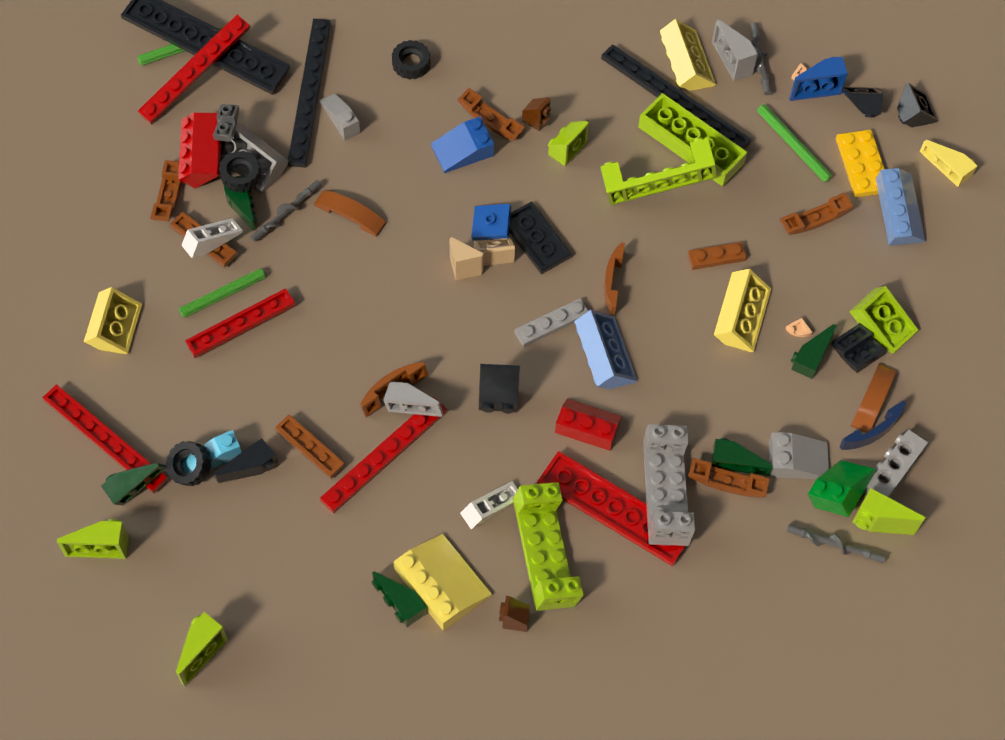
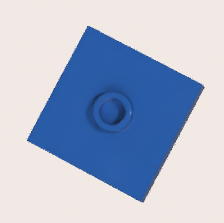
(491, 222)

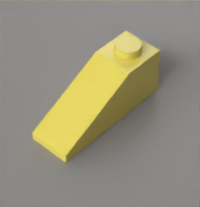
(950, 162)

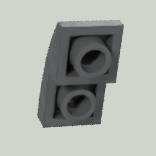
(227, 122)

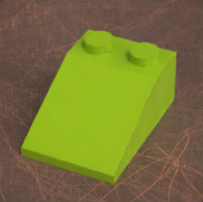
(884, 318)
(886, 516)
(98, 540)
(201, 644)

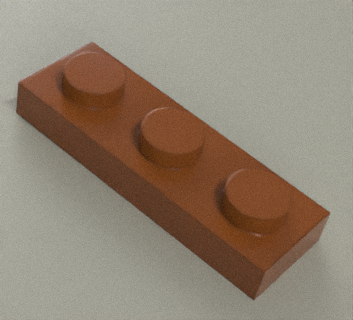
(716, 255)

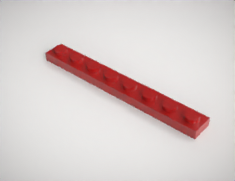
(194, 69)
(99, 433)
(378, 460)

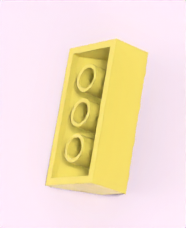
(687, 56)
(742, 310)

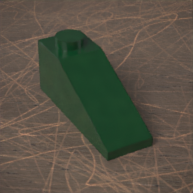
(811, 353)
(734, 457)
(126, 484)

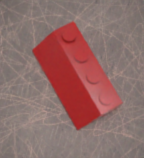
(198, 149)

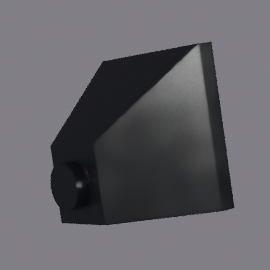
(866, 100)
(915, 107)

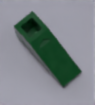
(242, 205)
(403, 599)

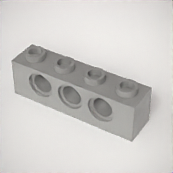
(913, 446)

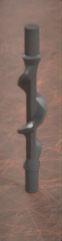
(760, 66)
(283, 209)
(836, 541)

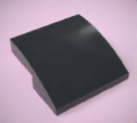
(858, 347)

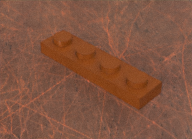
(223, 254)
(310, 446)

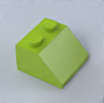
(569, 142)

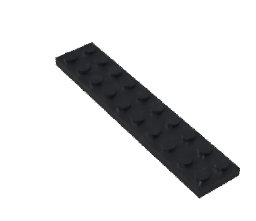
(193, 34)

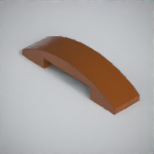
(491, 118)
(168, 192)
(352, 210)
(817, 216)
(611, 295)
(412, 373)
(873, 398)
(728, 481)

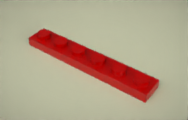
(240, 323)

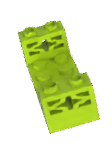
(668, 179)
(544, 547)

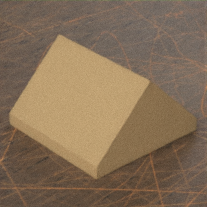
(496, 251)
(465, 260)

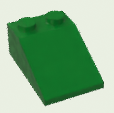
(840, 487)

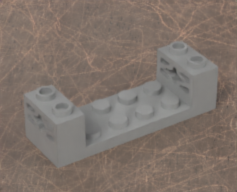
(666, 485)

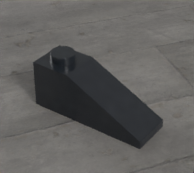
(251, 462)

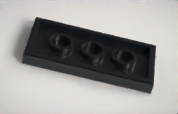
(537, 238)

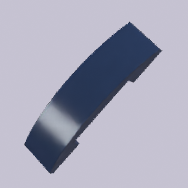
(858, 440)

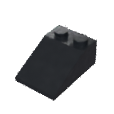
(498, 388)

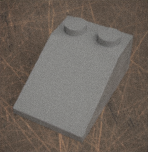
(734, 50)
(797, 456)

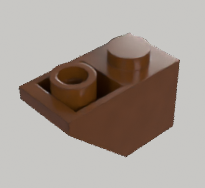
(537, 113)
(514, 614)

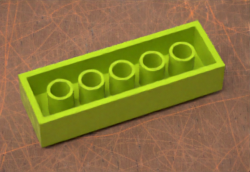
(677, 128)

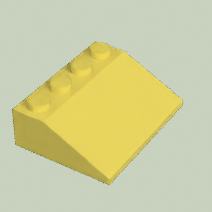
(441, 580)

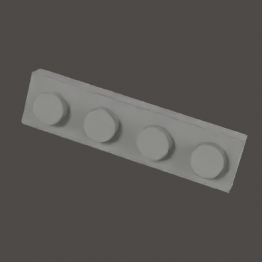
(550, 322)

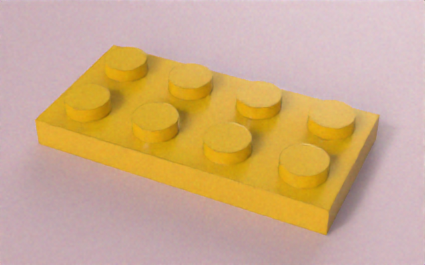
(860, 161)

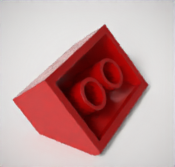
(587, 424)

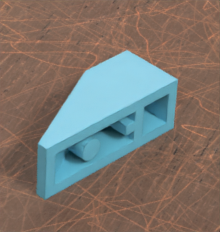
(221, 450)

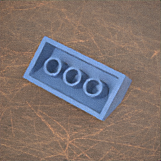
(899, 207)
(605, 350)

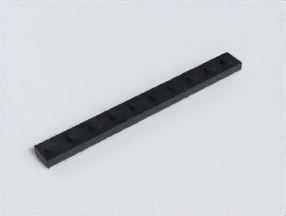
(657, 86)
(309, 93)

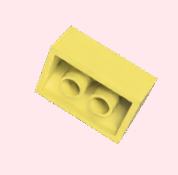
(113, 321)

